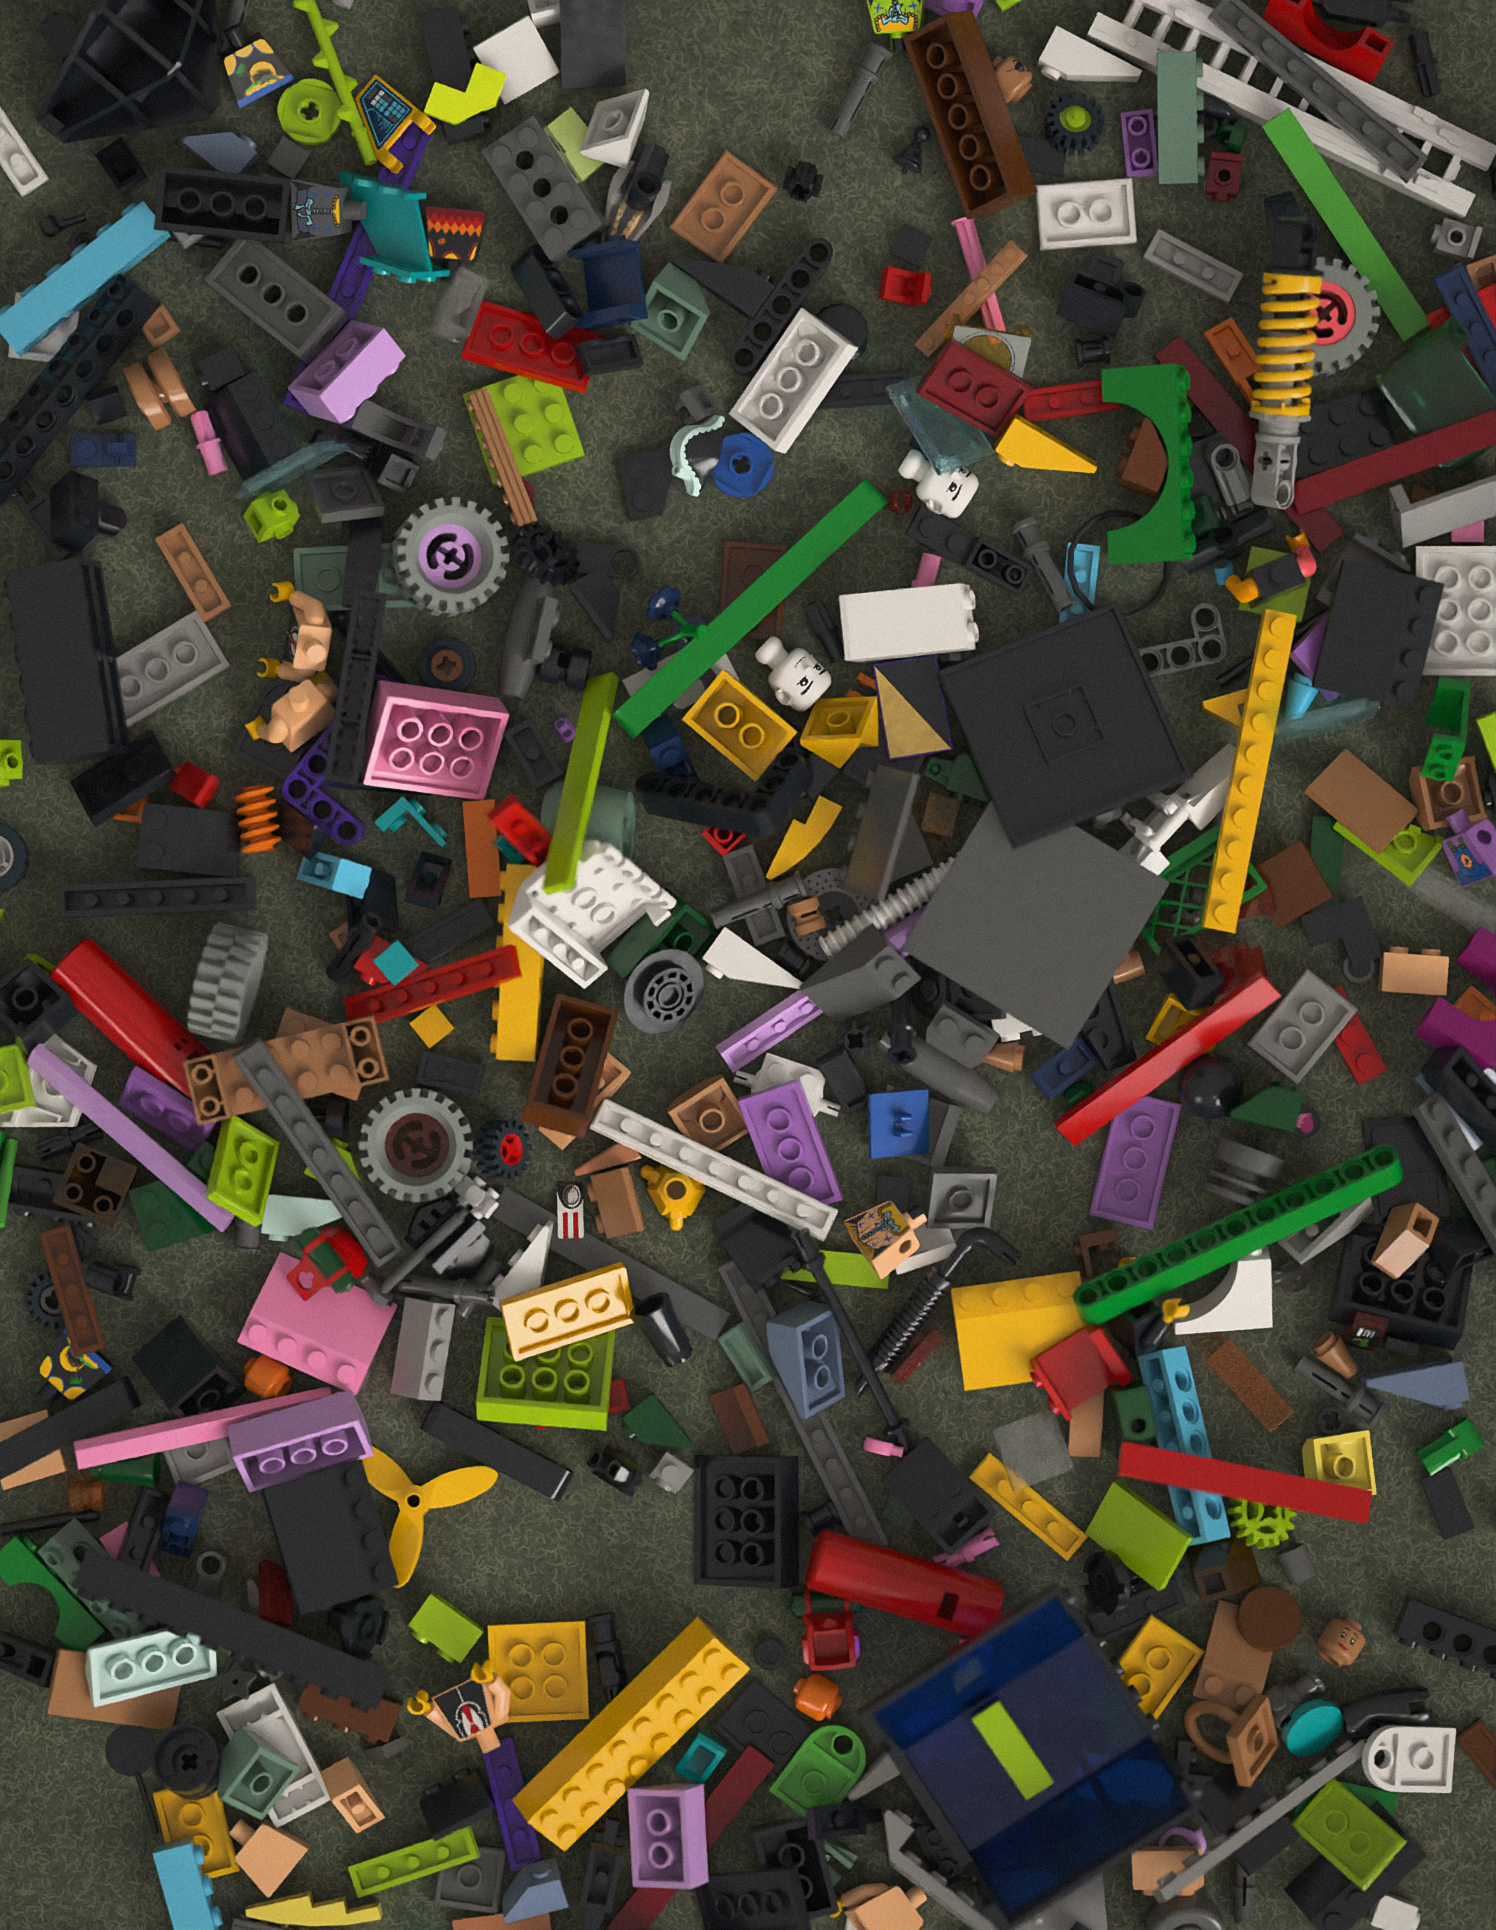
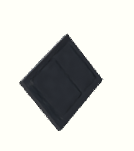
(1423, 1172)

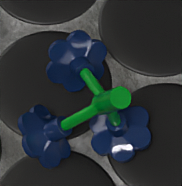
(661, 605)

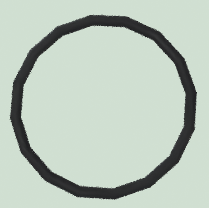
(1070, 564)

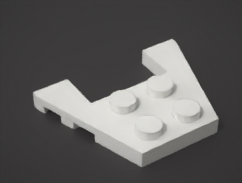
(51, 1106)

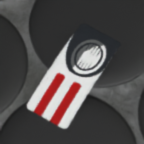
(570, 1209)

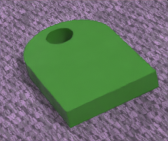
(818, 1771)

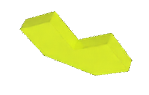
(456, 106)

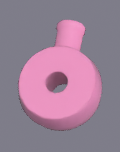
(882, 1447)

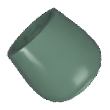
(609, 819)

